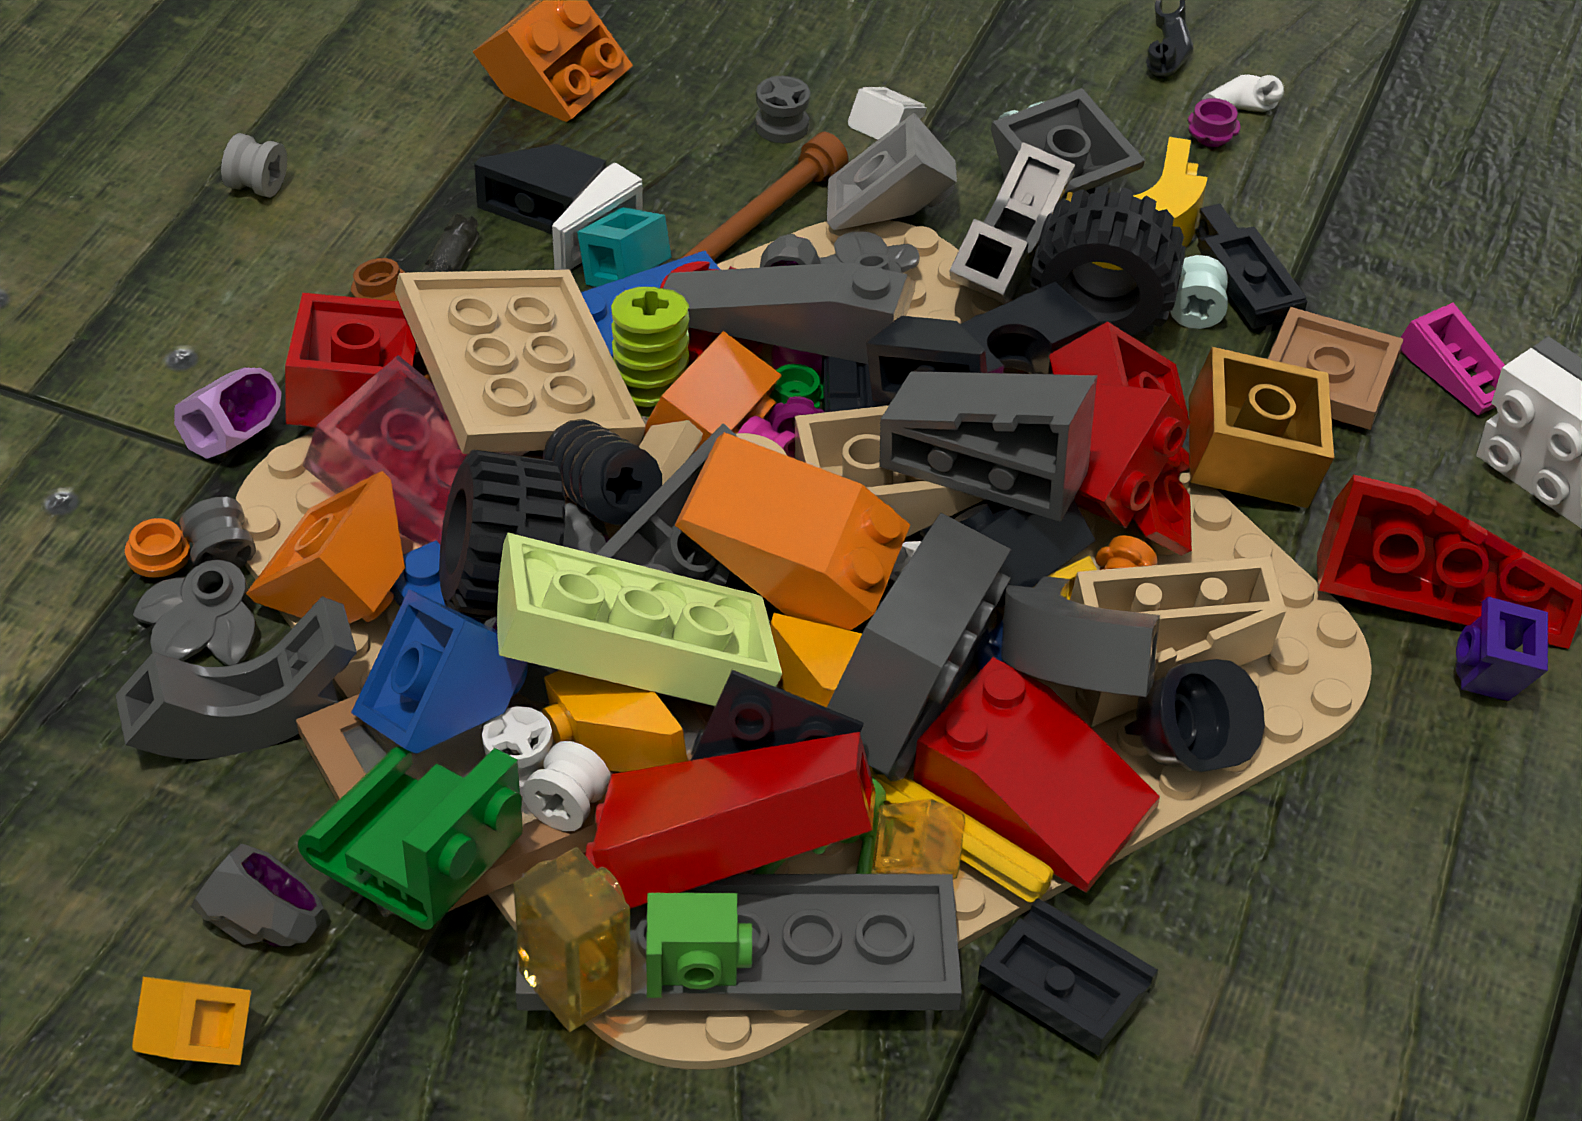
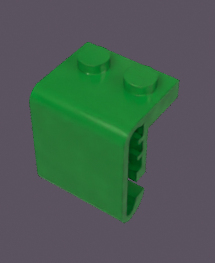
(416, 840)

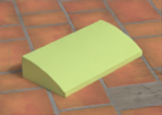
(629, 622)

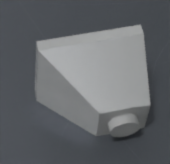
(891, 178)

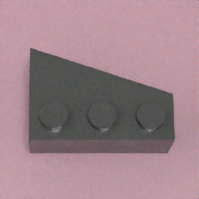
(994, 435)

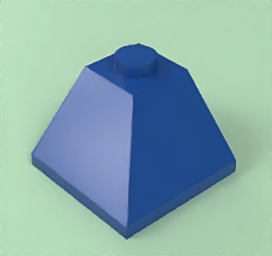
(436, 676)

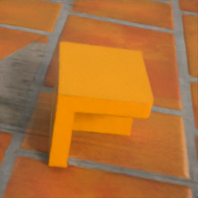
(191, 1021)

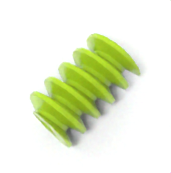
(650, 342)

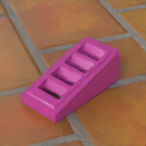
(1435, 340)

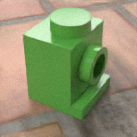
(695, 941)

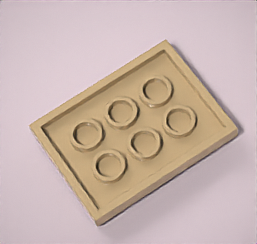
(514, 356)

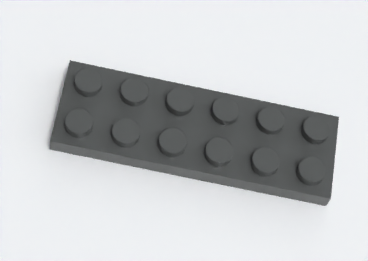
(820, 946)

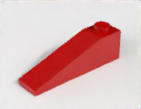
(1128, 362)
(1426, 559)

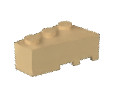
(1204, 610)

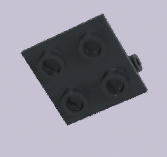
(763, 716)

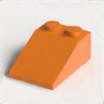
(794, 532)

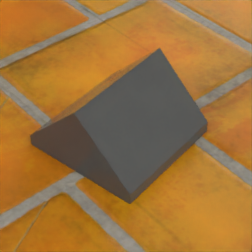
(1071, 130)

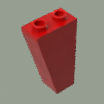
(1129, 447)
(730, 813)

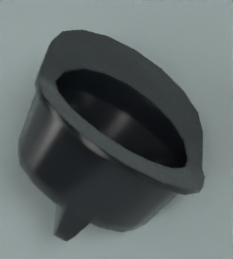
(1201, 717)

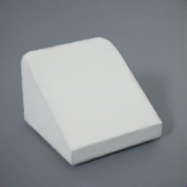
(880, 110)

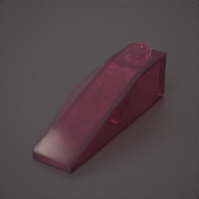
(397, 429)

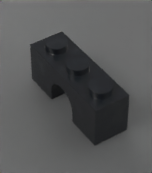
(1030, 329)

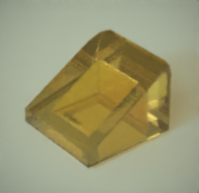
(918, 839)

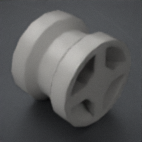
(254, 165)

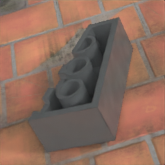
(920, 636)

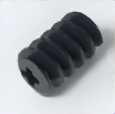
(602, 470)

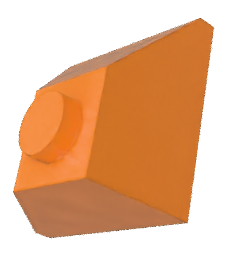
(338, 551)

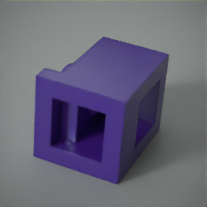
(1488, 647)

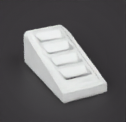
(607, 193)

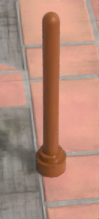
(818, 161)

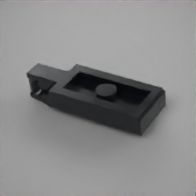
(1255, 275)

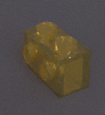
(573, 937)

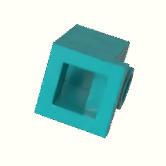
(623, 245)

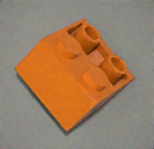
(554, 57)

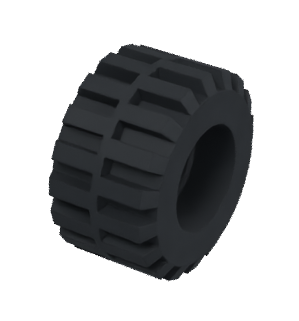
(1117, 232)
(486, 501)

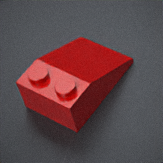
(1034, 774)

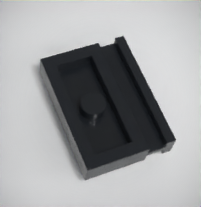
(1067, 976)

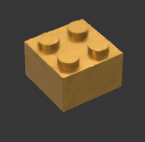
(1260, 427)

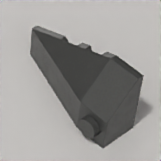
(798, 307)

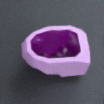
(227, 411)

